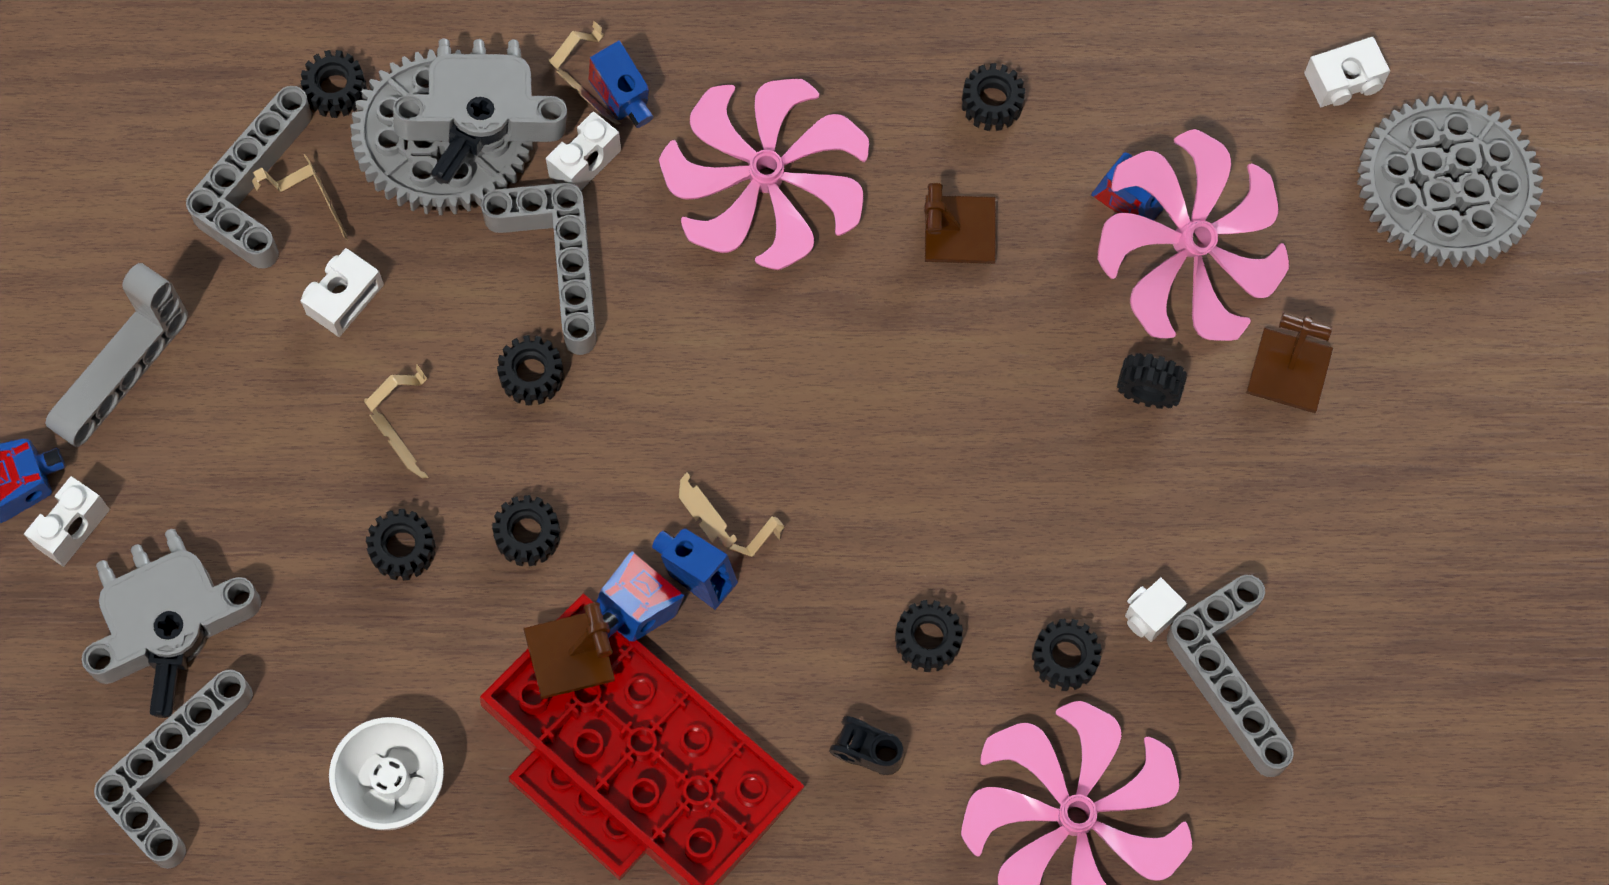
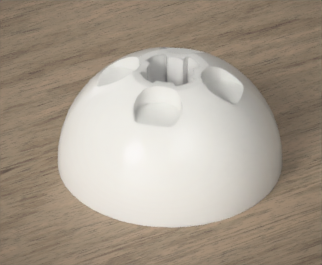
(380, 755)

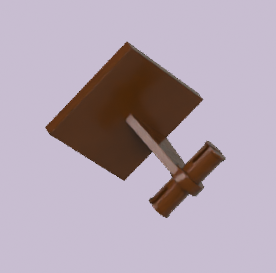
(959, 228)
(1289, 366)
(571, 652)

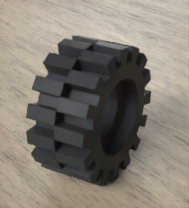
(327, 67)
(993, 114)
(524, 351)
(1151, 380)
(520, 510)
(395, 524)
(935, 615)
(1074, 634)

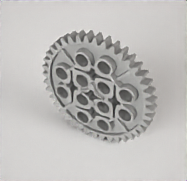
(399, 167)
(1417, 226)

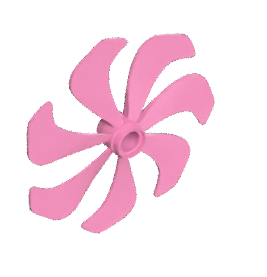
(772, 103)
(1129, 231)
(1099, 741)

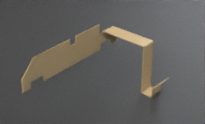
(562, 54)
(293, 179)
(384, 426)
(715, 526)

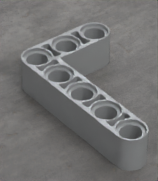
(234, 168)
(567, 251)
(124, 359)
(1227, 675)
(166, 762)

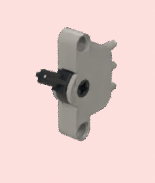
(477, 106)
(149, 603)

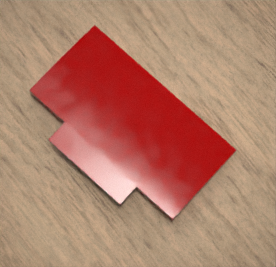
(641, 766)

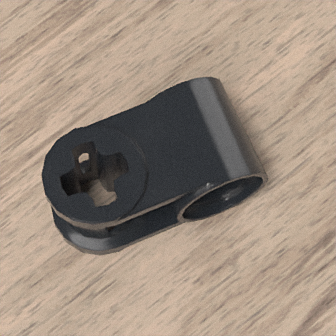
(865, 745)

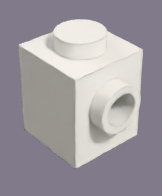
(1153, 609)

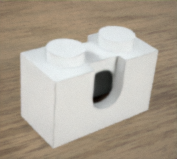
(1359, 60)
(569, 162)
(341, 309)
(51, 532)

